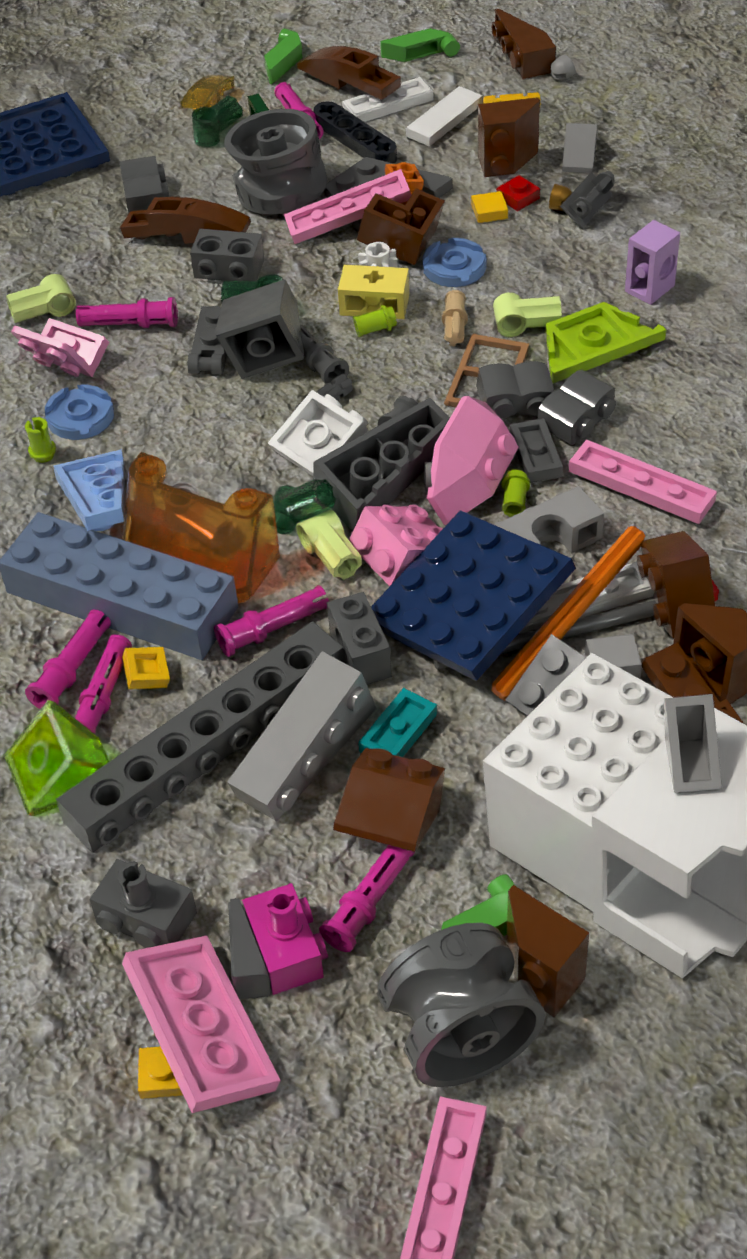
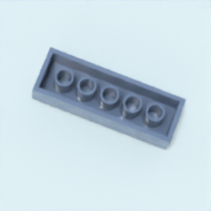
(133, 585)

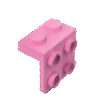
(64, 346)
(392, 537)

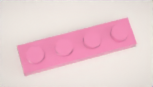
(344, 206)
(642, 481)
(445, 1181)

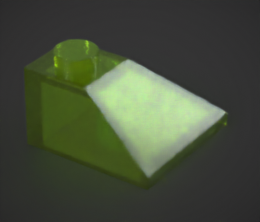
(52, 757)

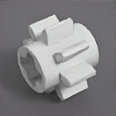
(378, 255)

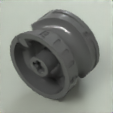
(278, 161)
(461, 1004)

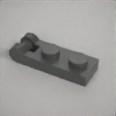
(206, 350)

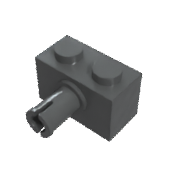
(142, 905)

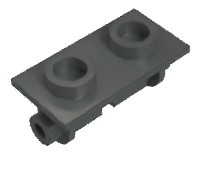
(589, 197)

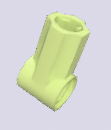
(50, 296)
(517, 314)
(326, 538)

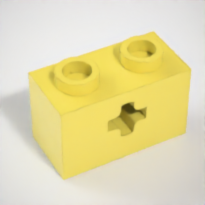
(369, 287)

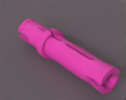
(291, 101)
(111, 655)

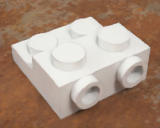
(315, 430)

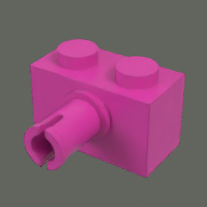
(285, 937)

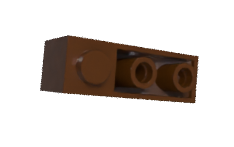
(526, 45)

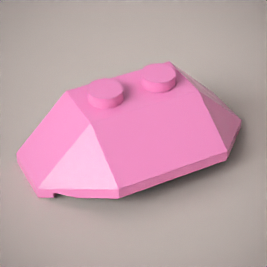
(469, 459)

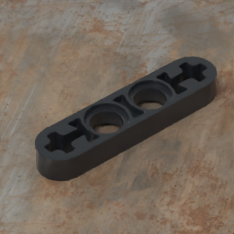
(333, 119)

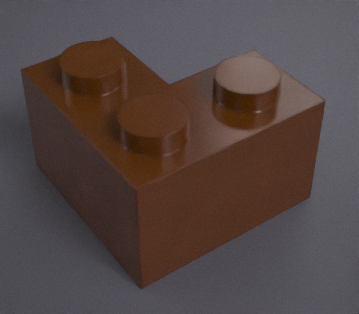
(401, 226)
(678, 573)

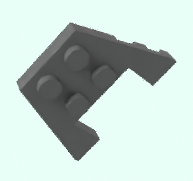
(371, 169)

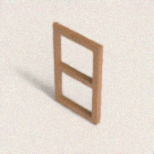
(463, 369)

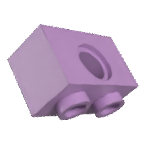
(652, 262)

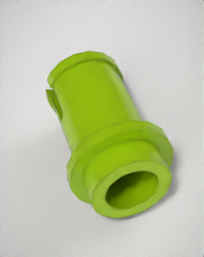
(375, 321)
(41, 446)
(515, 487)

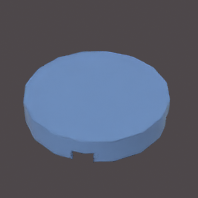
(454, 263)
(79, 412)

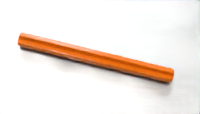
(571, 608)

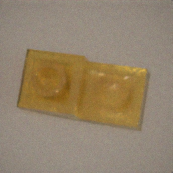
(207, 91)

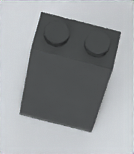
(261, 329)

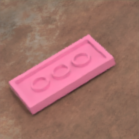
(200, 1023)

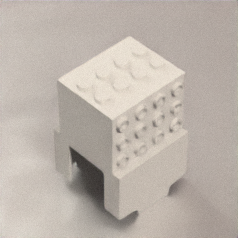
(594, 812)

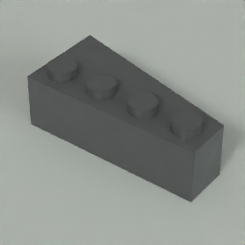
(381, 461)

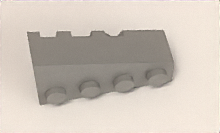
(303, 736)

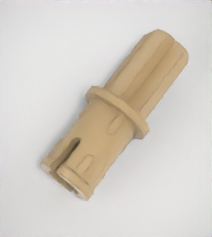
(454, 317)

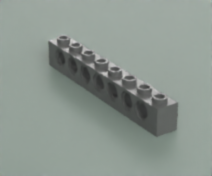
(190, 741)

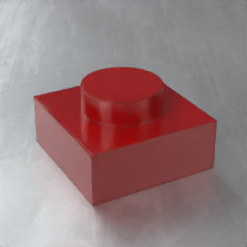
(519, 192)

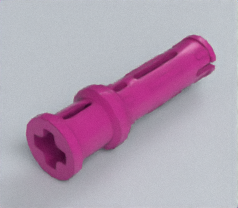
(142, 313)
(256, 626)
(61, 671)
(358, 906)

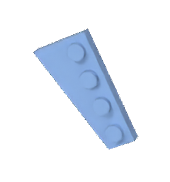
(95, 488)

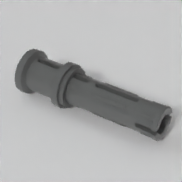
(321, 358)

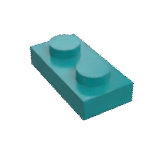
(400, 724)

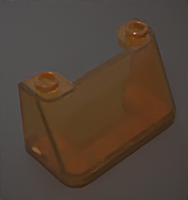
(225, 537)

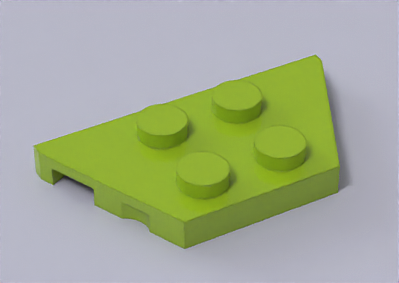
(595, 338)

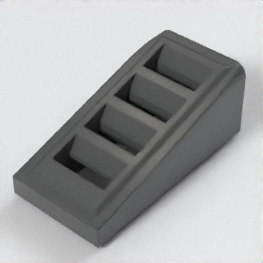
(247, 964)

